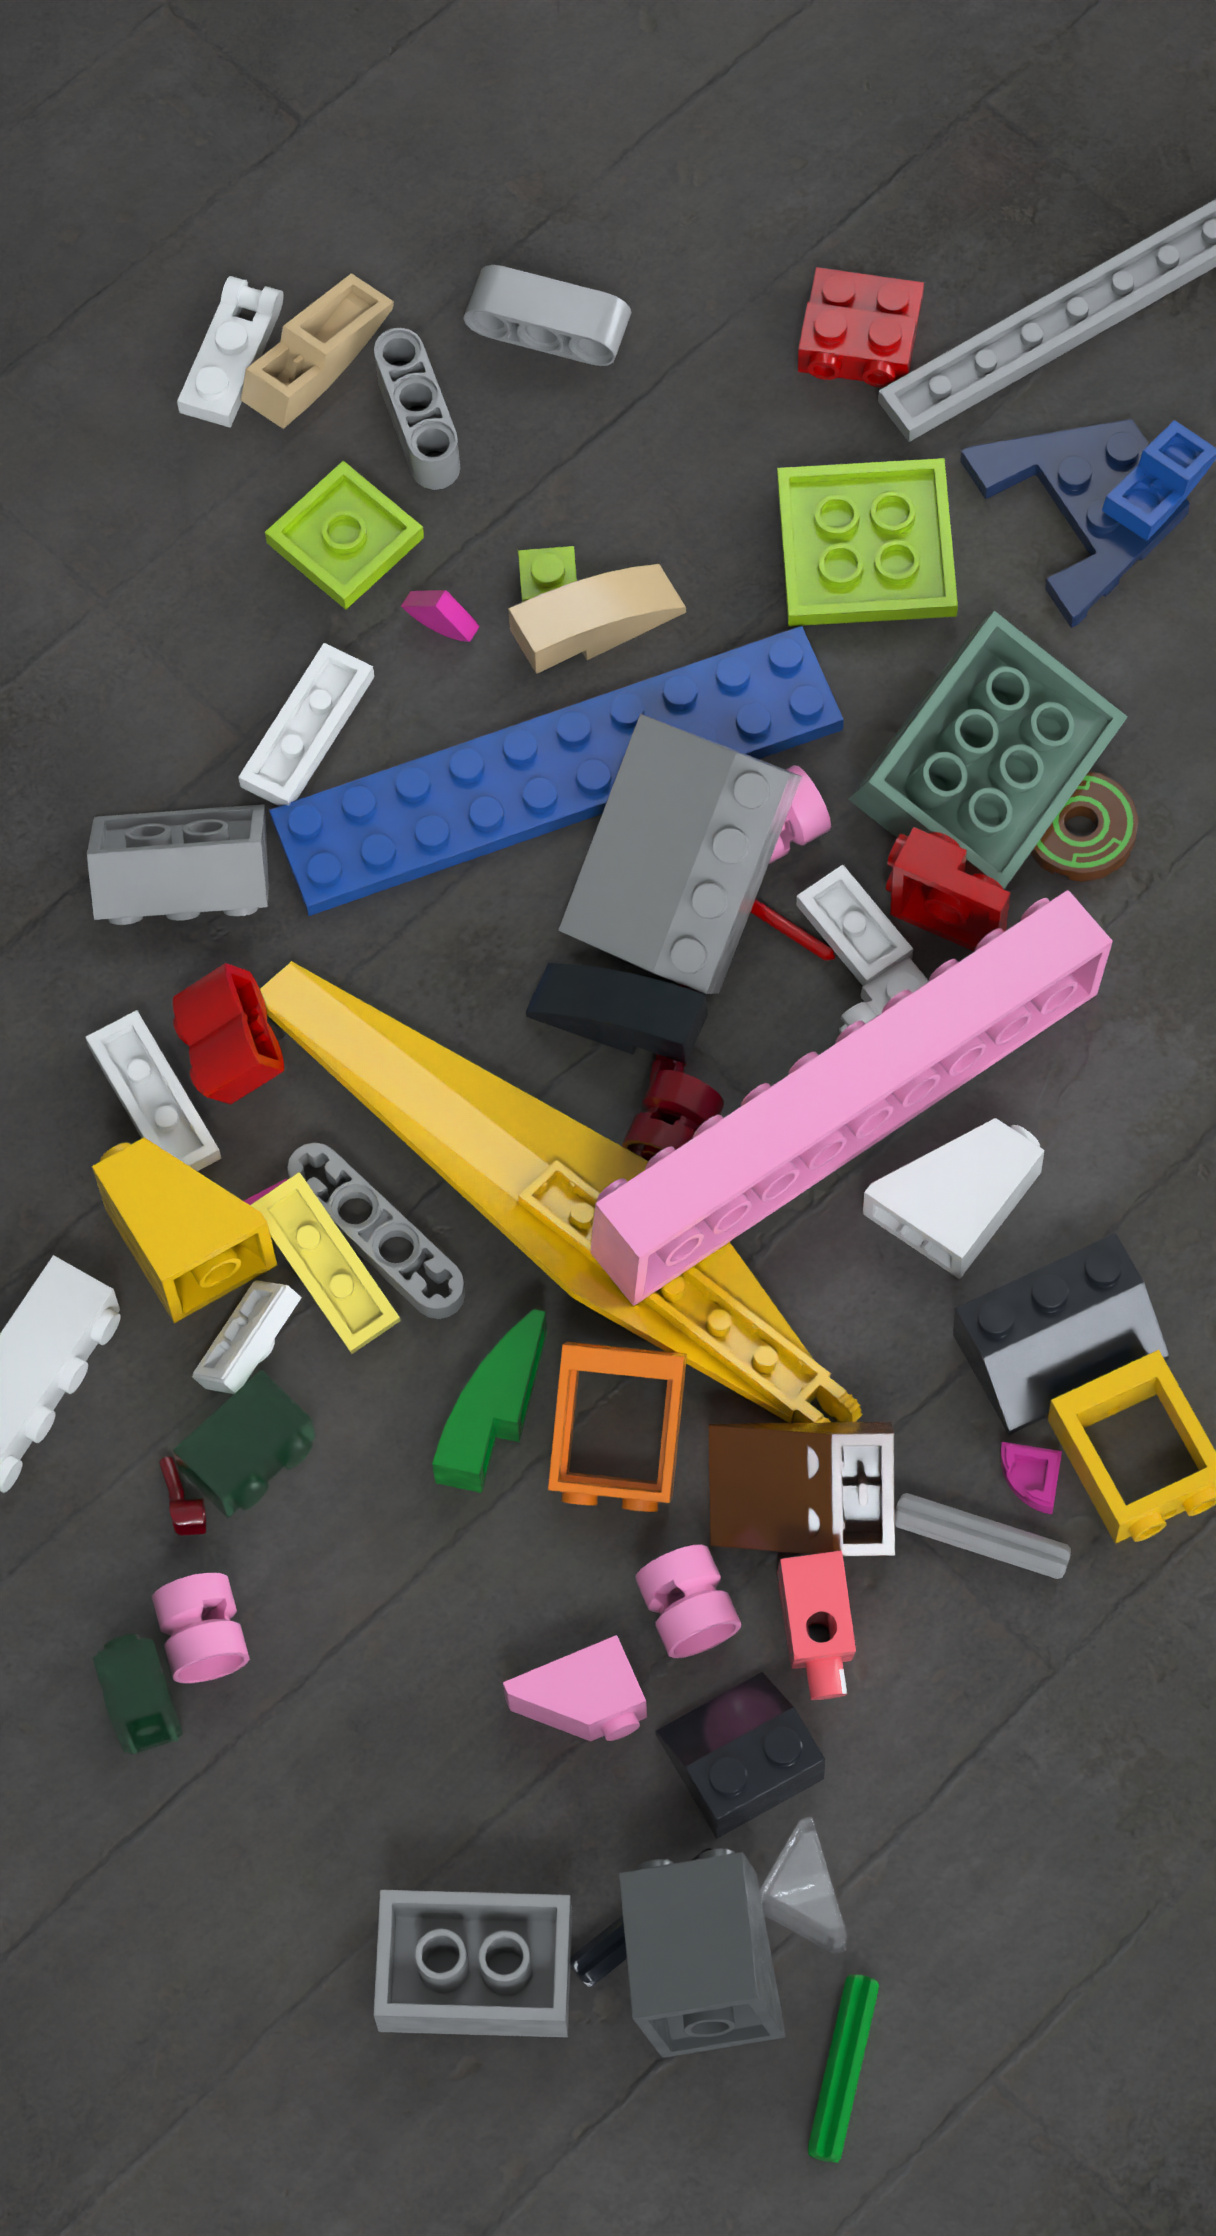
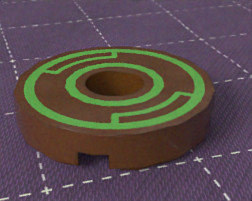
(1104, 849)

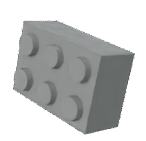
(473, 1963)

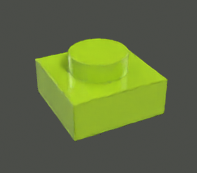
(545, 570)

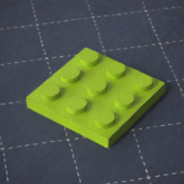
(866, 542)

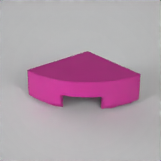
(441, 614)
(1031, 1474)

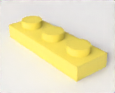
(326, 1263)

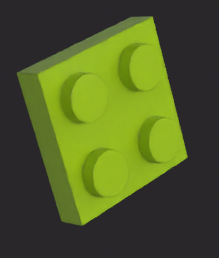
(344, 535)

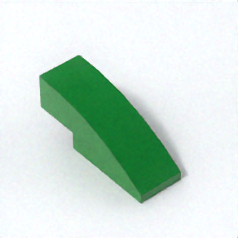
(491, 1406)

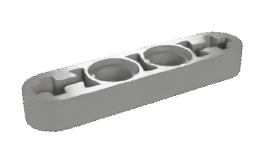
(382, 1225)

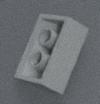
(178, 863)

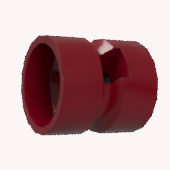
(674, 1111)

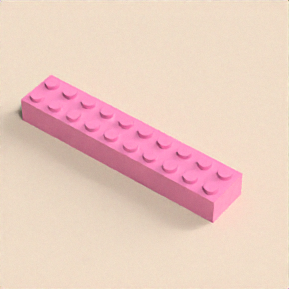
(847, 1096)

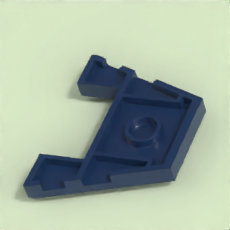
(1078, 473)

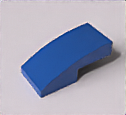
(1161, 481)

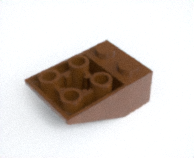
(803, 1487)

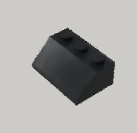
(1057, 1330)

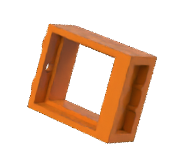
(585, 1488)

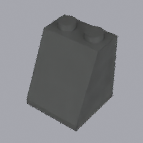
(699, 1954)

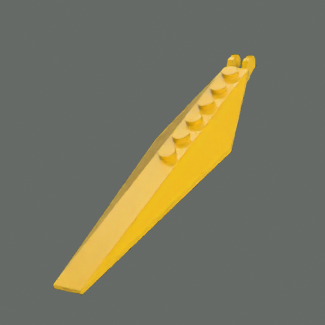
(539, 1186)

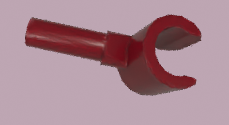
(187, 1515)

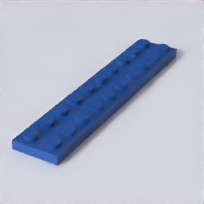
(542, 771)

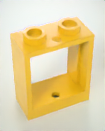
(1113, 1394)

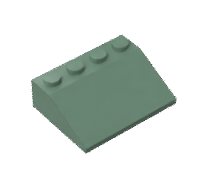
(990, 750)

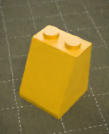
(181, 1226)

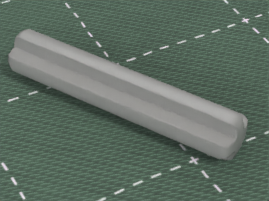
(982, 1535)

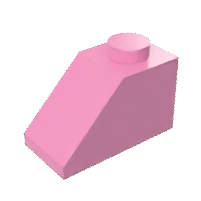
(582, 1693)

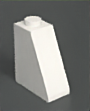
(957, 1193)

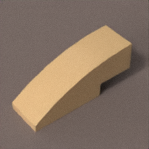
(314, 350)
(593, 614)

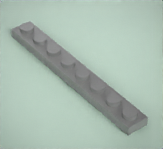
(1052, 325)

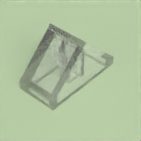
(801, 1891)

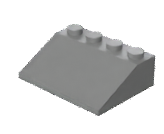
(679, 854)

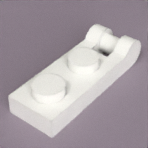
(228, 348)

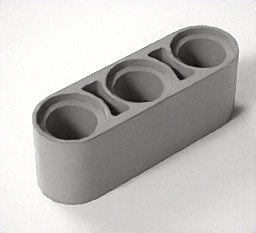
(547, 315)
(418, 430)

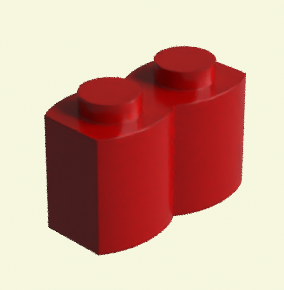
(227, 1034)

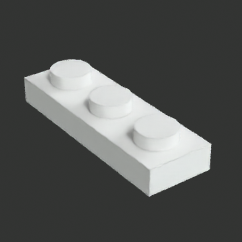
(306, 726)
(152, 1091)

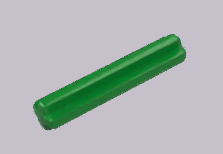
(843, 2068)

